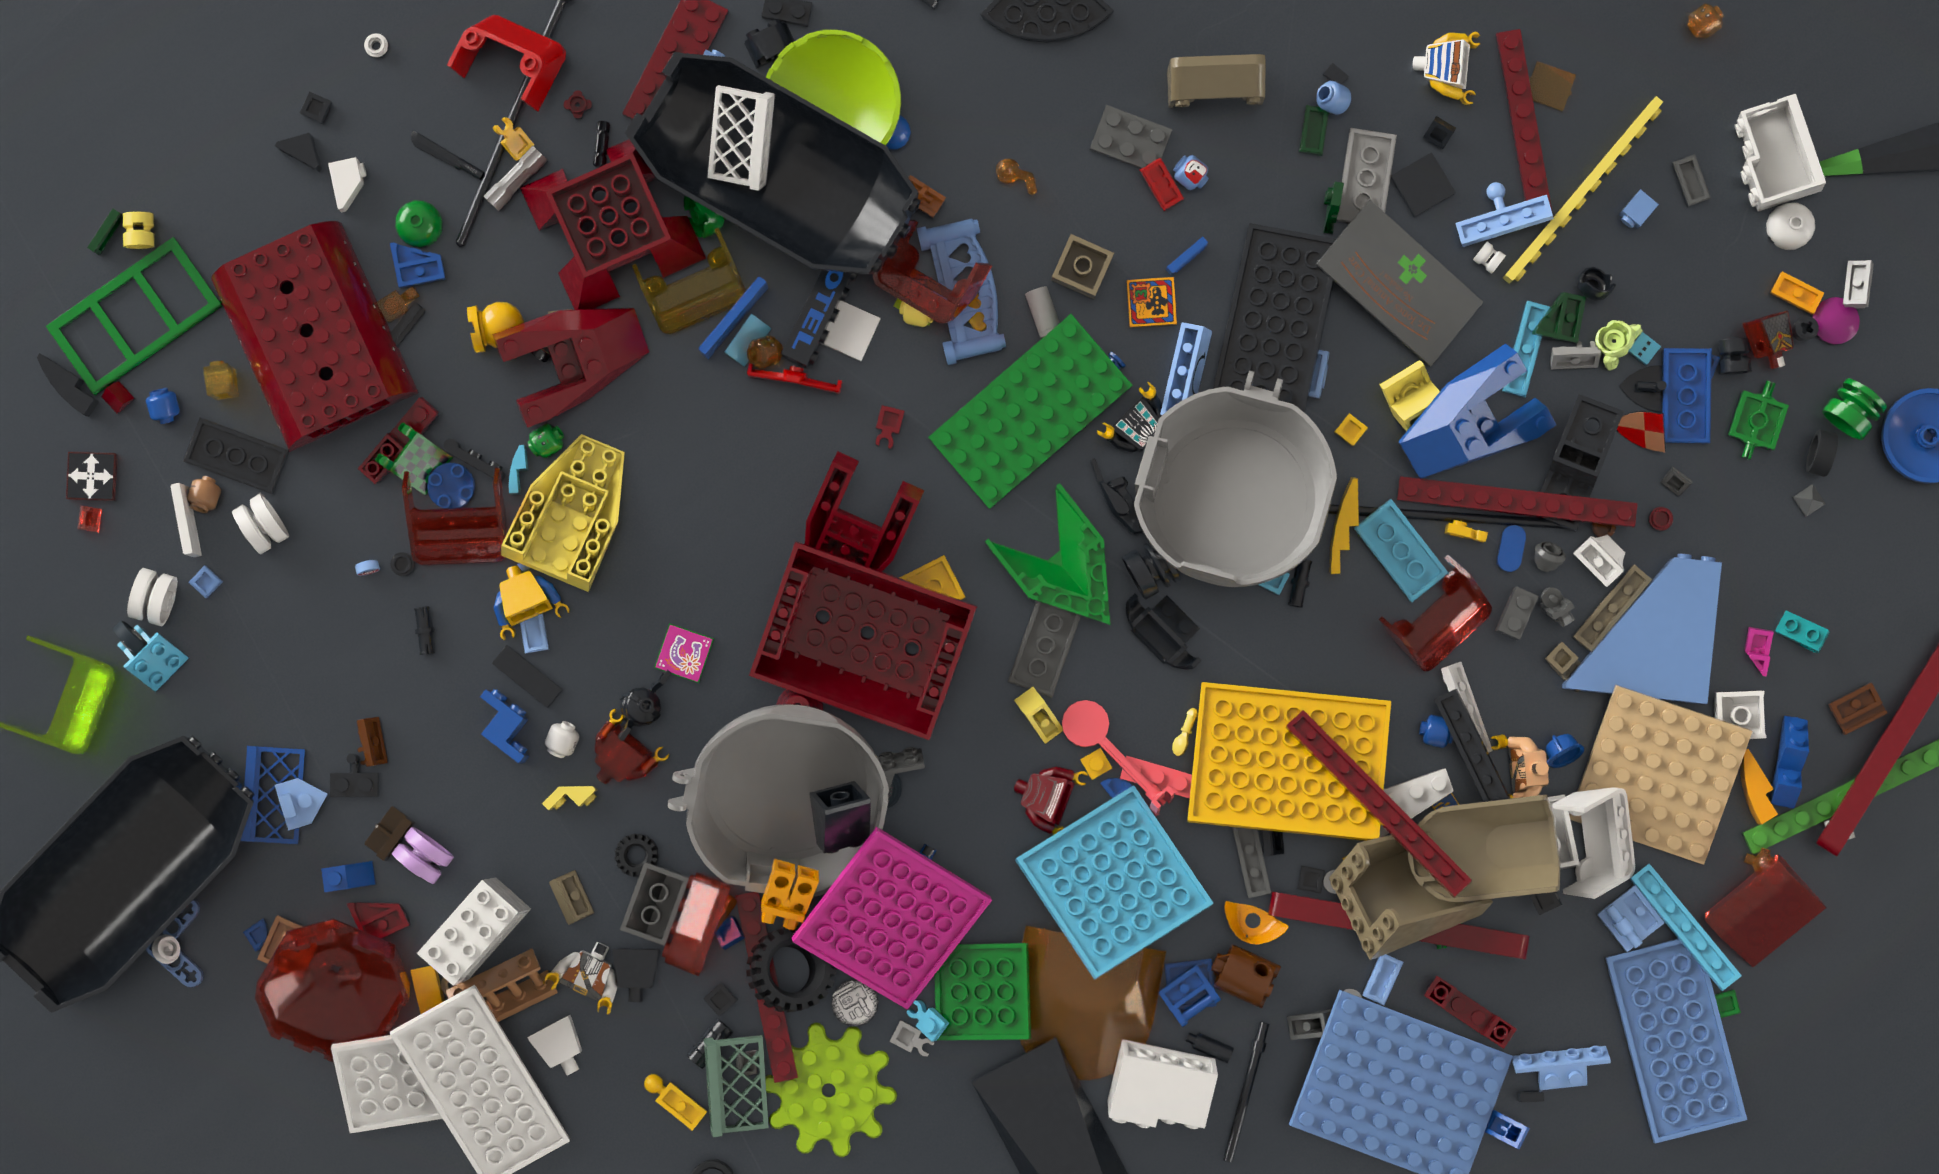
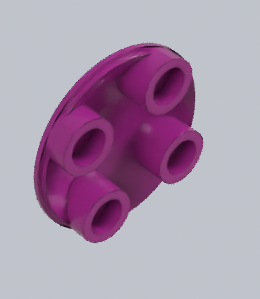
(1835, 321)

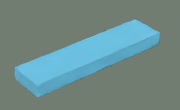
(1527, 347)

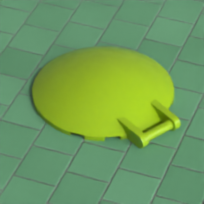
(843, 78)

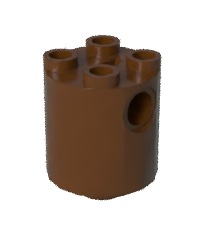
(1245, 975)

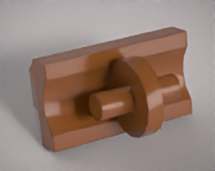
(930, 199)

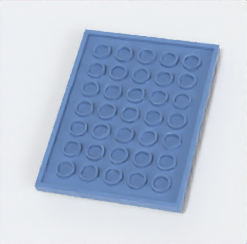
(1399, 1088)

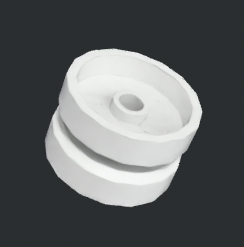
(258, 525)
(152, 597)

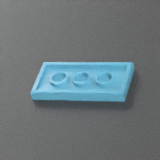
(1401, 550)

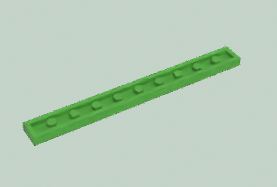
(1825, 805)

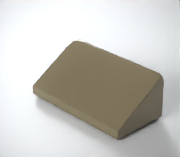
(571, 897)

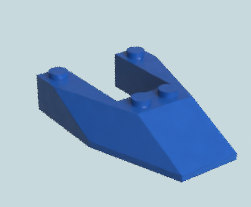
(1460, 424)

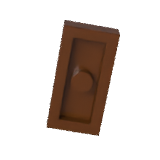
(372, 742)

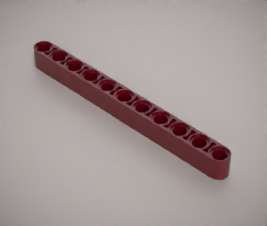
(1882, 758)
(1459, 936)

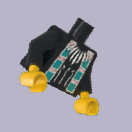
(1137, 424)

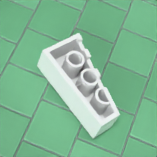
(1419, 793)

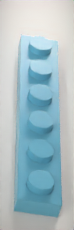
(1685, 927)

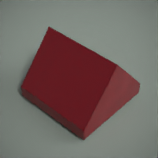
(117, 397)

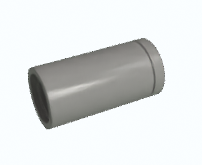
(1042, 310)

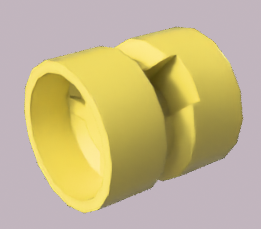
(138, 238)

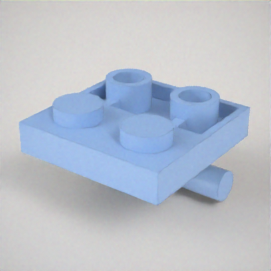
(1630, 918)

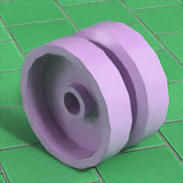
(421, 857)

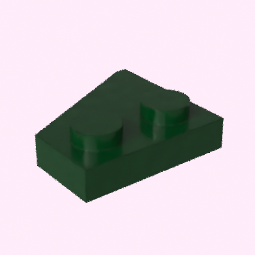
(1333, 200)
(1563, 319)

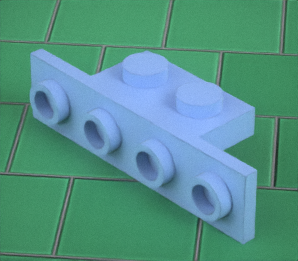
(1563, 1067)

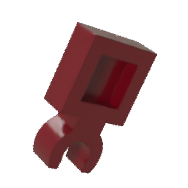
(889, 422)

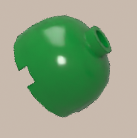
(703, 219)
(418, 223)

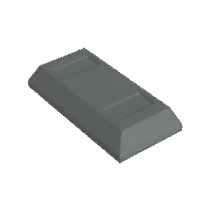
(1691, 180)

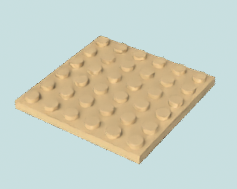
(1672, 768)

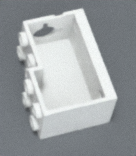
(1778, 154)
(1161, 1085)

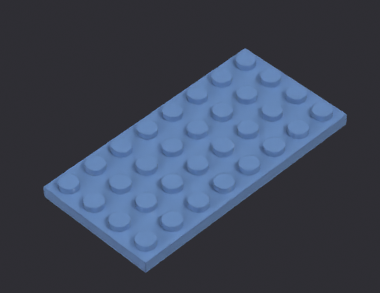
(1675, 1040)

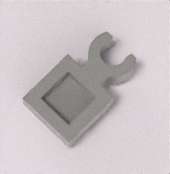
(908, 1037)

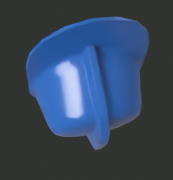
(1563, 750)

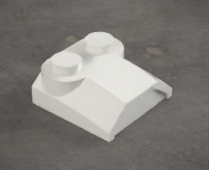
(1742, 709)

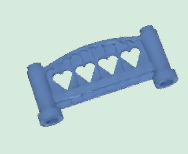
(943, 242)

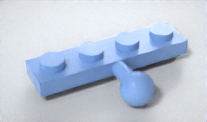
(1504, 219)

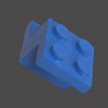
(505, 725)

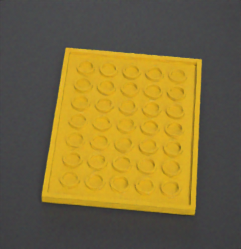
(1264, 779)

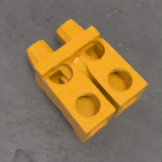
(787, 903)

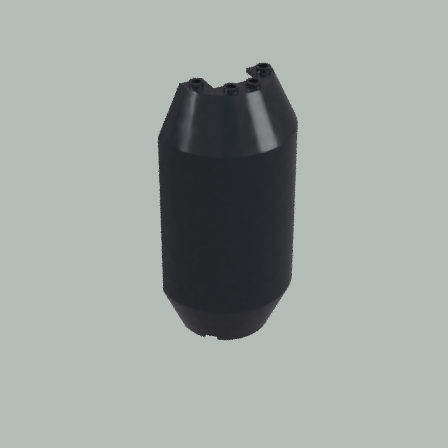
(828, 189)
(121, 870)

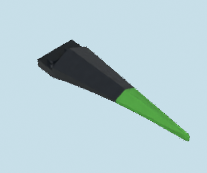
(1903, 153)

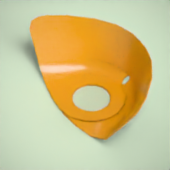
(1268, 929)

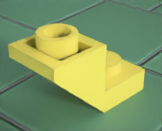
(579, 794)

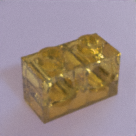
(221, 380)

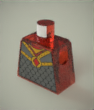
(1770, 337)

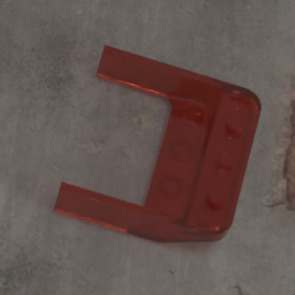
(457, 533)

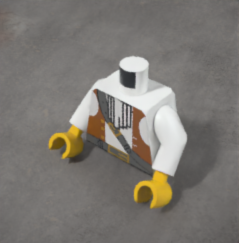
(587, 975)

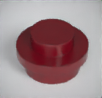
(1661, 518)

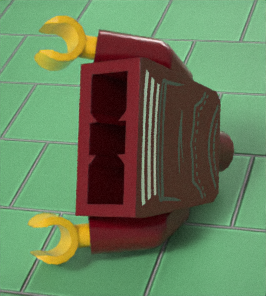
(1047, 796)

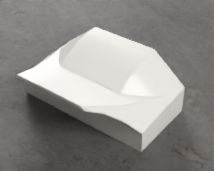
(1602, 558)

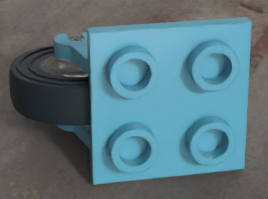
(155, 655)

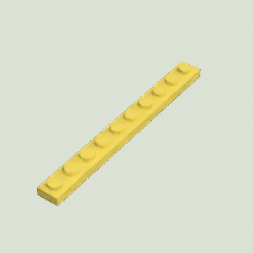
(1590, 183)

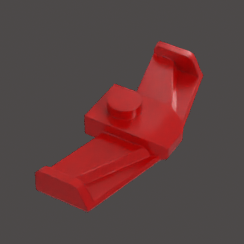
(794, 375)

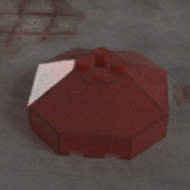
(326, 1007)

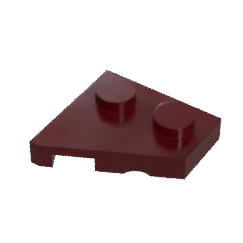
(379, 918)

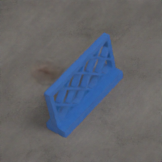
(252, 777)

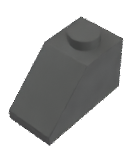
(1308, 1024)

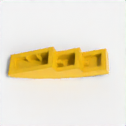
(1346, 516)

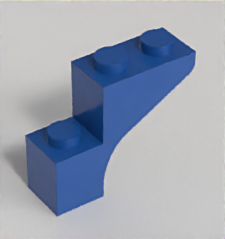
(1790, 762)

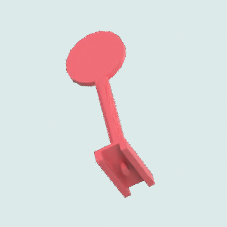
(1087, 725)

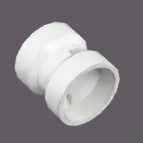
(1485, 253)

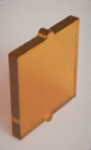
(1551, 85)

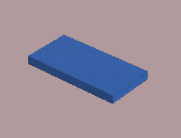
(733, 317)
(1687, 395)

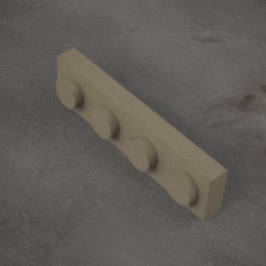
(1612, 608)

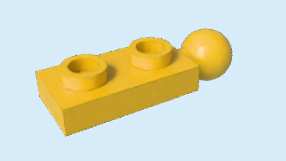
(675, 1101)

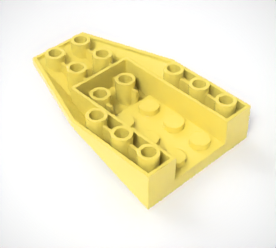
(569, 514)

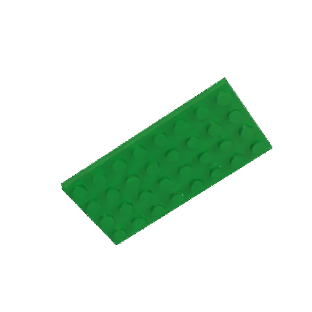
(1030, 411)

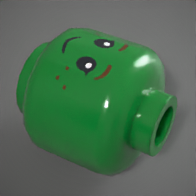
(545, 440)

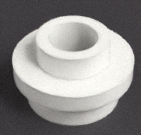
(370, 40)

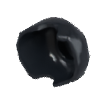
(1595, 284)

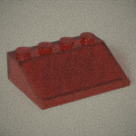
(1764, 911)

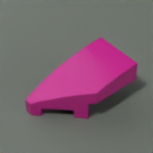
(1758, 648)

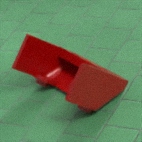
(540, 60)

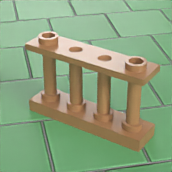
(506, 974)

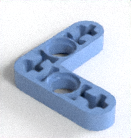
(183, 976)

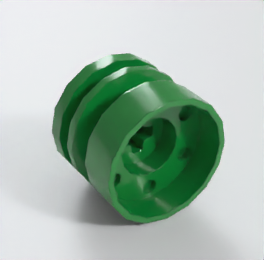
(1854, 409)

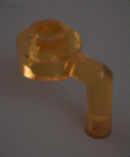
(1013, 173)

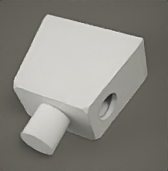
(558, 1044)

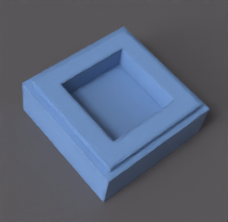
(205, 581)

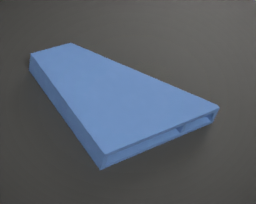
(1661, 639)

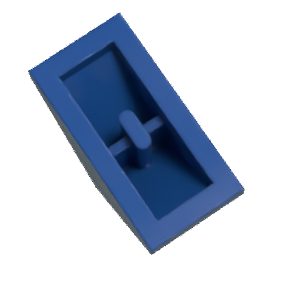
(1506, 1129)

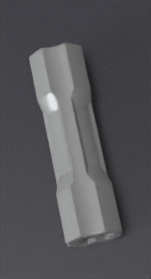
(515, 178)

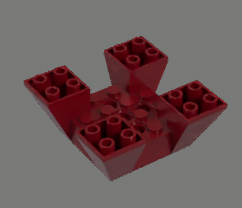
(595, 254)

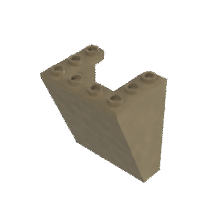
(1388, 902)

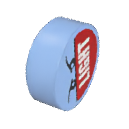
(367, 567)

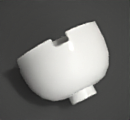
(1790, 226)

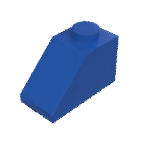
(348, 876)

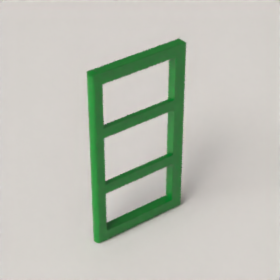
(93, 300)

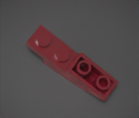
(417, 418)

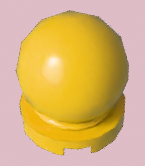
(491, 320)

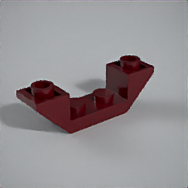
(1470, 1012)

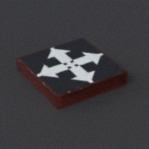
(91, 476)

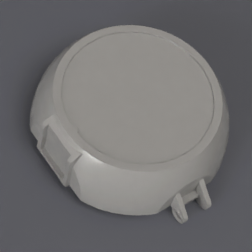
(1235, 486)
(753, 790)

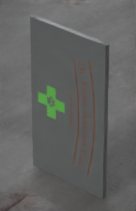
(1399, 283)

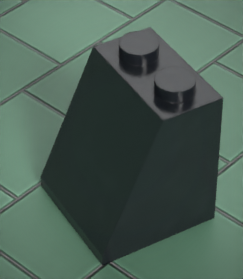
(840, 816)

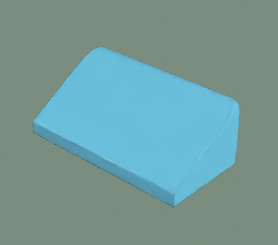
(751, 329)

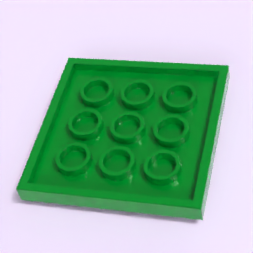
(985, 992)

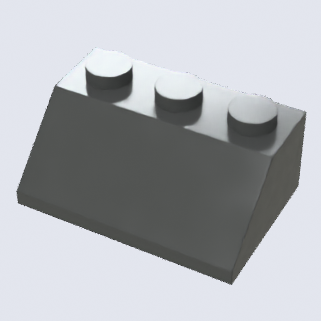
(655, 903)

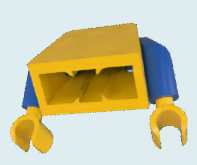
(524, 598)

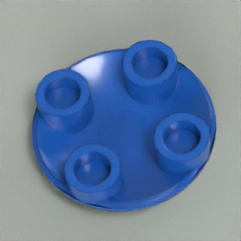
(451, 486)

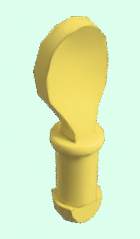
(1181, 742)

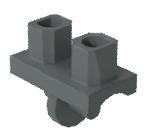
(1556, 606)

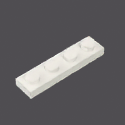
(1455, 678)

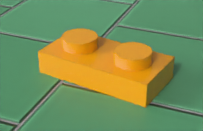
(1797, 293)

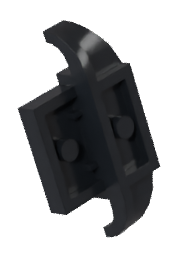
(1163, 631)

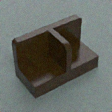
(389, 833)

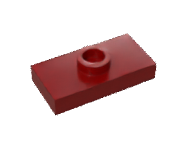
(1161, 184)

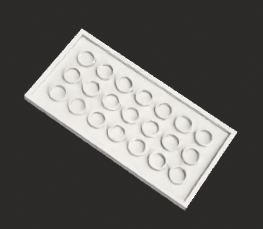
(479, 1084)

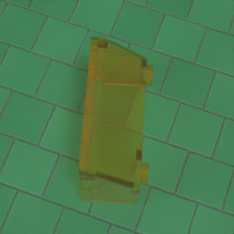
(696, 295)

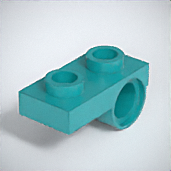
(1802, 631)

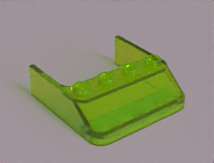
(79, 703)

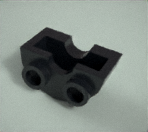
(768, 43)

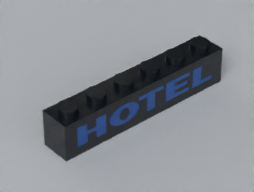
(816, 316)

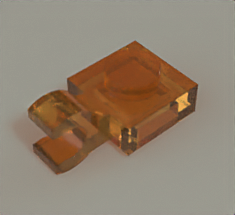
(394, 304)

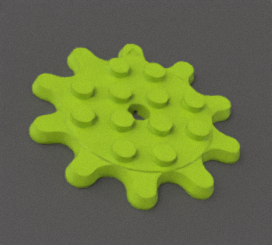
(855, 1096)

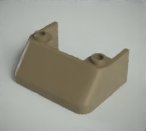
(1216, 78)

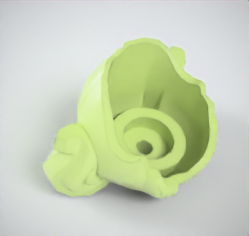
(1624, 336)

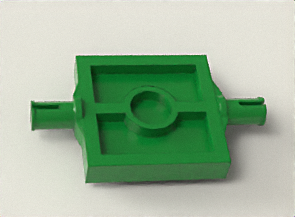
(1758, 420)

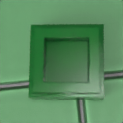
(1727, 1003)

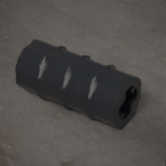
(718, 1031)

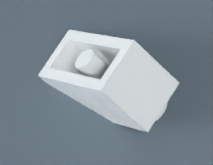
(347, 181)

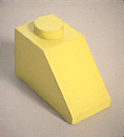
(1039, 714)

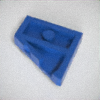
(416, 266)

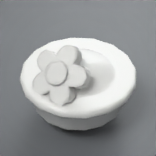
(166, 949)

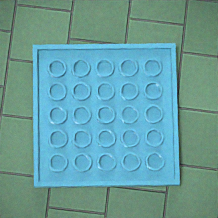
(1114, 882)

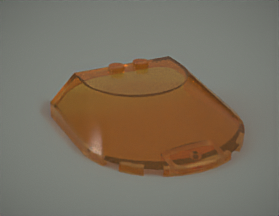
(1088, 1013)

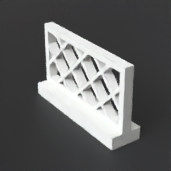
(760, 140)

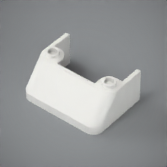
(1606, 840)

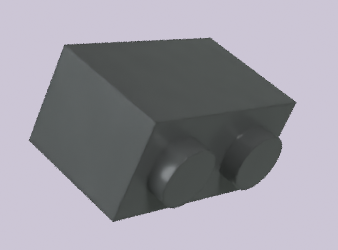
(1516, 613)

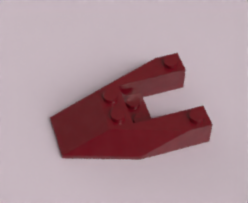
(586, 351)
(849, 535)

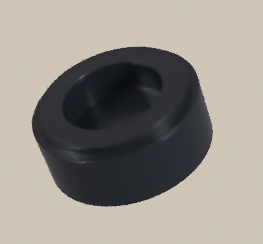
(541, 354)

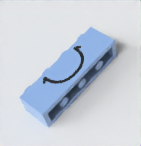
(1187, 364)

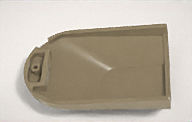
(1499, 844)

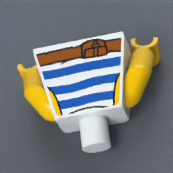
(1448, 64)

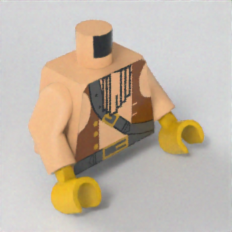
(1526, 763)

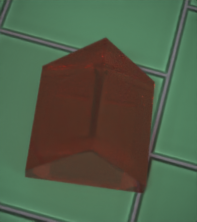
(89, 519)

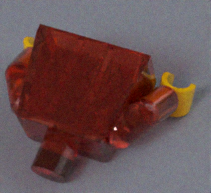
(622, 759)

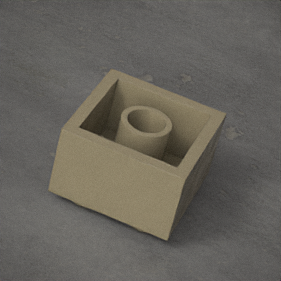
(1082, 266)

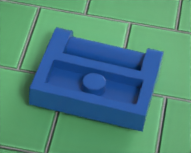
(1184, 989)

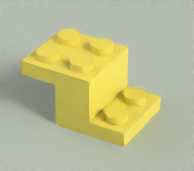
(1409, 393)

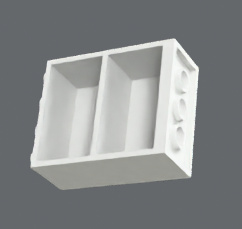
(474, 931)

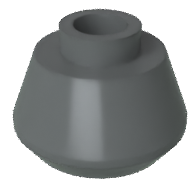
(1548, 556)

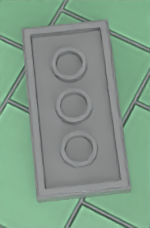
(1366, 171)

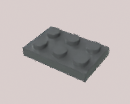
(1129, 138)

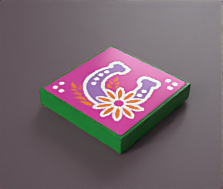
(684, 653)

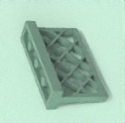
(715, 1085)

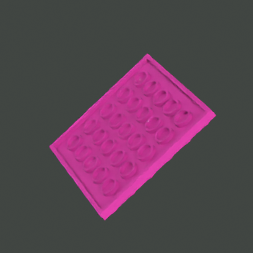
(891, 918)

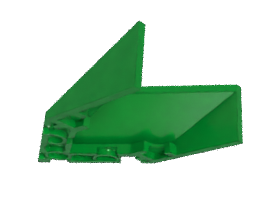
(1071, 578)

